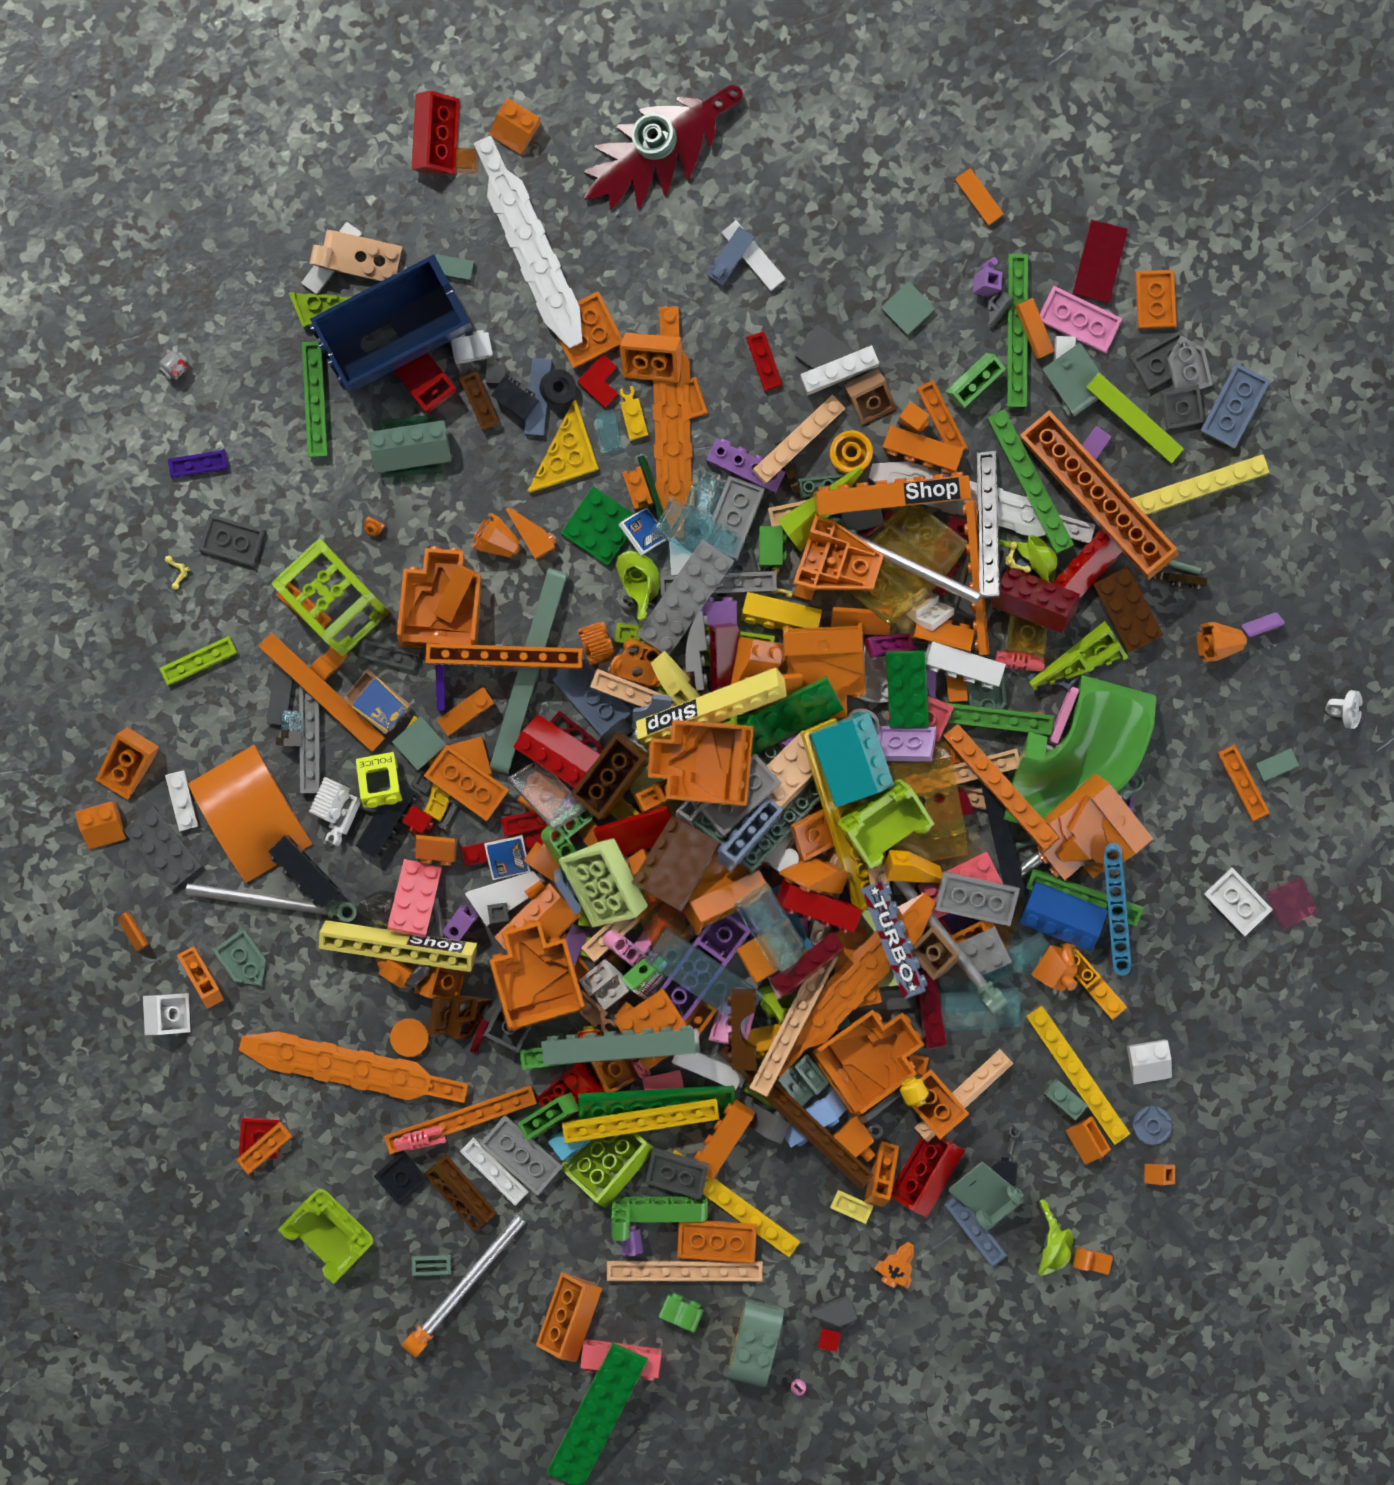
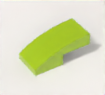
(625, 632)

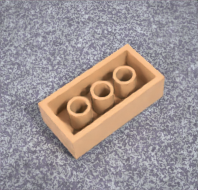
(792, 770)

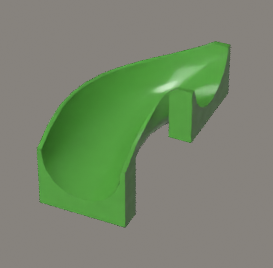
(1105, 738)

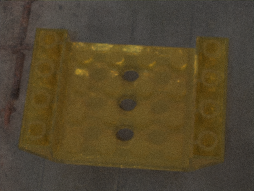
(948, 834)

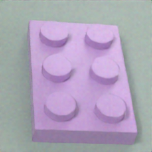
(907, 743)

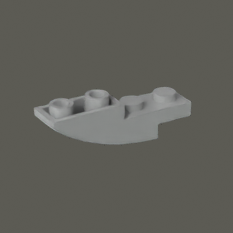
(697, 643)

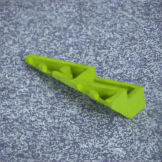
(800, 520)
(1093, 650)

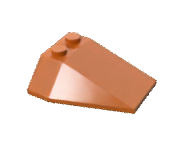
(837, 559)

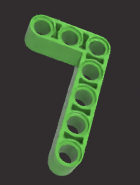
(561, 836)
(654, 1210)

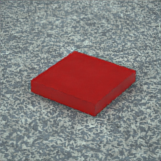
(253, 1130)

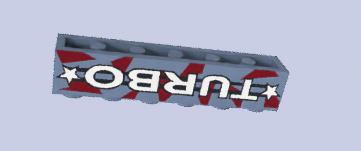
(893, 939)

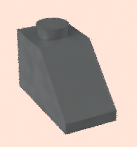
(837, 1312)

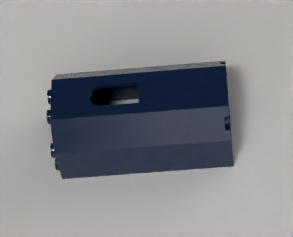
(417, 305)

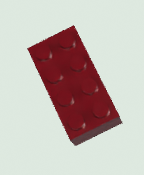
(1036, 600)

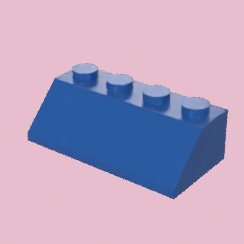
(1063, 916)

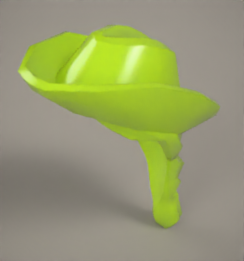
(1041, 557)
(639, 579)
(775, 1006)
(1059, 1245)

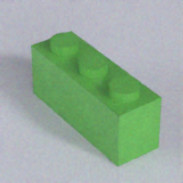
(975, 380)
(548, 1116)

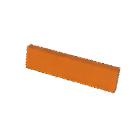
(940, 415)
(1243, 783)

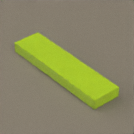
(198, 660)

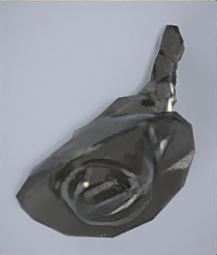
(377, 908)

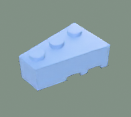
(824, 1111)

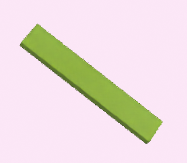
(1134, 418)

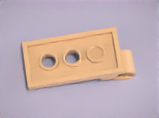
(340, 251)

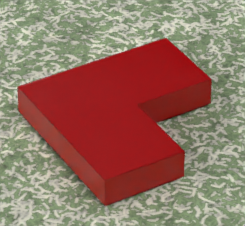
(594, 381)

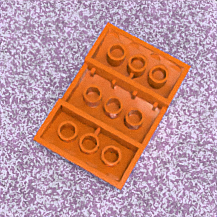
(247, 811)

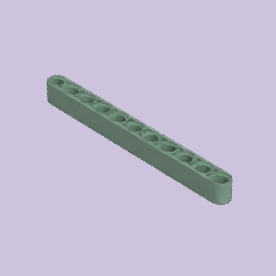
(527, 677)

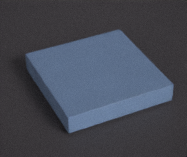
(566, 890)

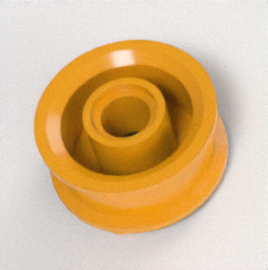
(853, 440)

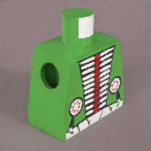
(644, 979)

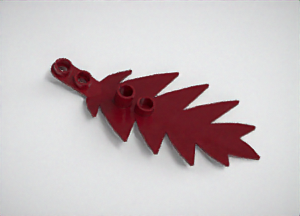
(689, 124)

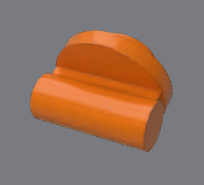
(373, 526)

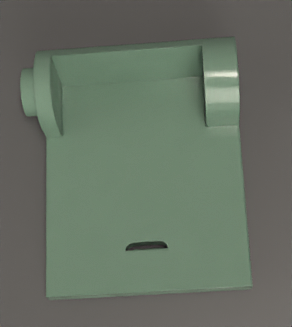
(1070, 377)
(987, 1195)

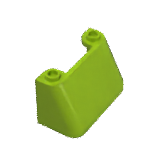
(884, 822)
(328, 1233)

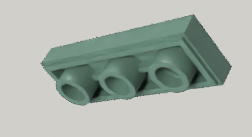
(809, 485)

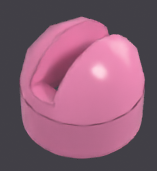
(801, 1384)

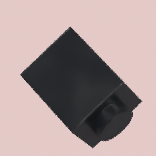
(1006, 1169)

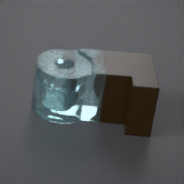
(290, 729)

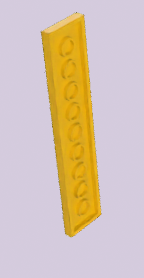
(847, 854)

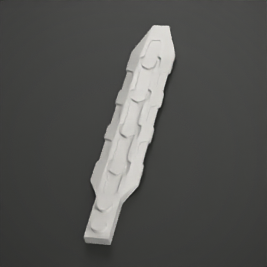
(531, 247)
(1013, 509)

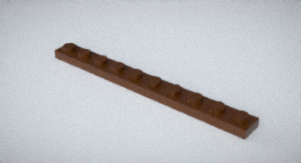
(810, 1128)

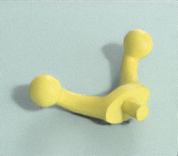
(1010, 561)
(175, 585)
(789, 594)

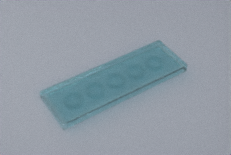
(696, 971)

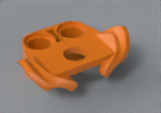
(624, 664)

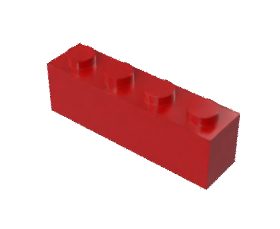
(1089, 564)

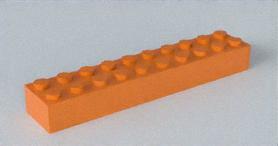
(1099, 495)

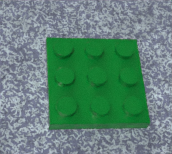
(596, 526)

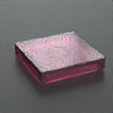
(1291, 902)

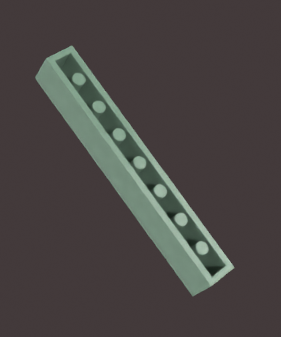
(620, 1046)

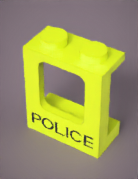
(374, 764)

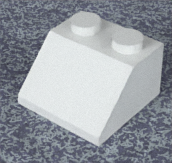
(166, 1014)
(1150, 1061)

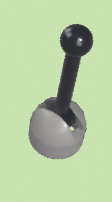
(626, 601)

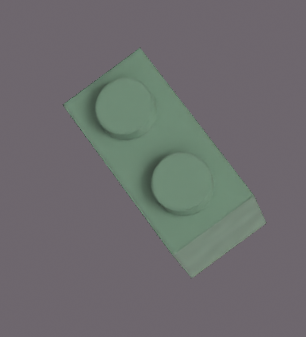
(1065, 1099)

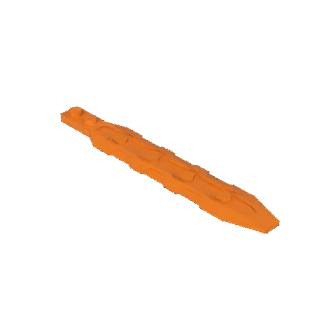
(672, 424)
(856, 978)
(350, 1067)

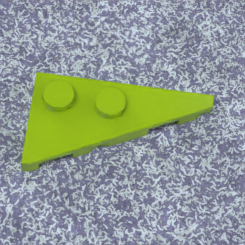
(311, 305)

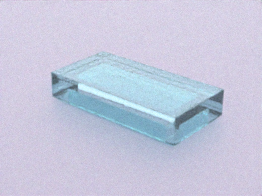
(608, 430)

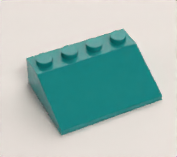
(852, 759)

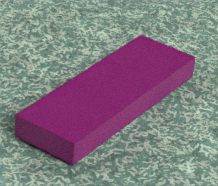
(880, 645)

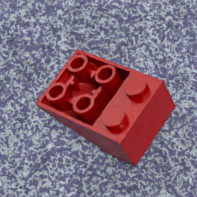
(426, 382)
(576, 1080)

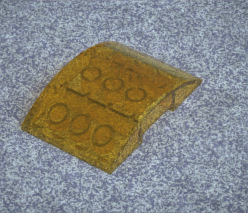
(922, 539)

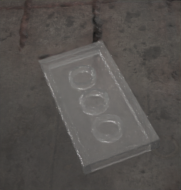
(546, 795)

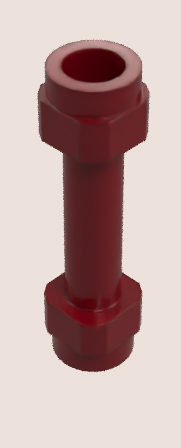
(869, 532)

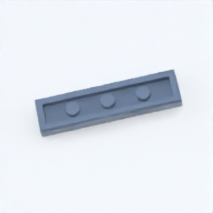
(536, 420)
(978, 1235)

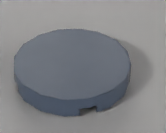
(1152, 1125)

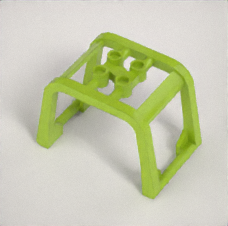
(337, 591)

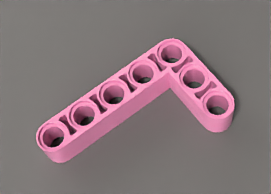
(626, 950)

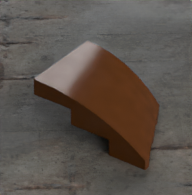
(456, 1015)

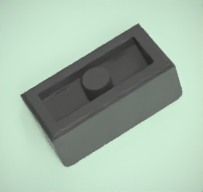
(863, 519)

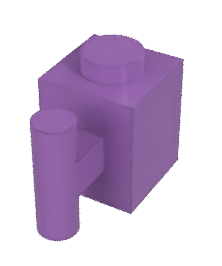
(988, 280)
(634, 1244)

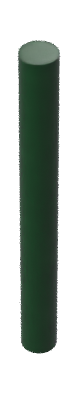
(651, 487)

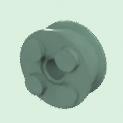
(662, 144)

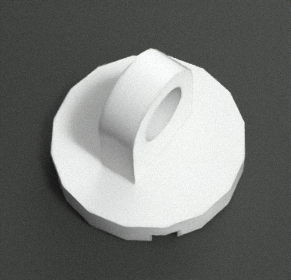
(1347, 709)

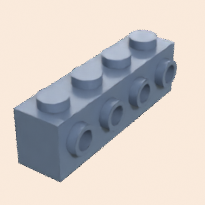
(749, 834)

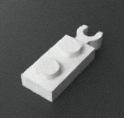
(344, 821)

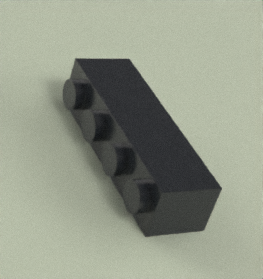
(384, 823)
(304, 871)

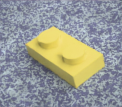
(851, 1206)

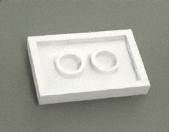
(1238, 901)

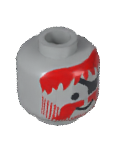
(173, 365)

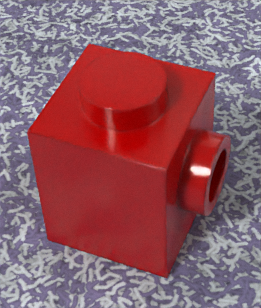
(418, 820)

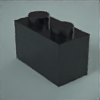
(515, 398)

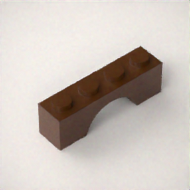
(743, 1052)

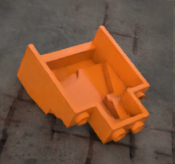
(421, 595)
(829, 653)
(704, 762)
(1088, 823)
(718, 893)
(534, 977)
(868, 1059)

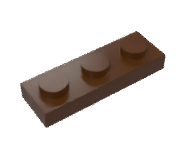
(479, 400)

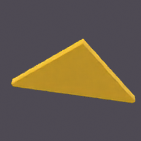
(568, 454)

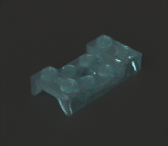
(680, 518)

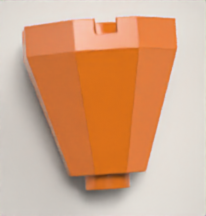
(495, 538)
(1219, 641)

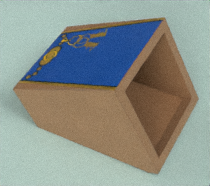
(376, 701)

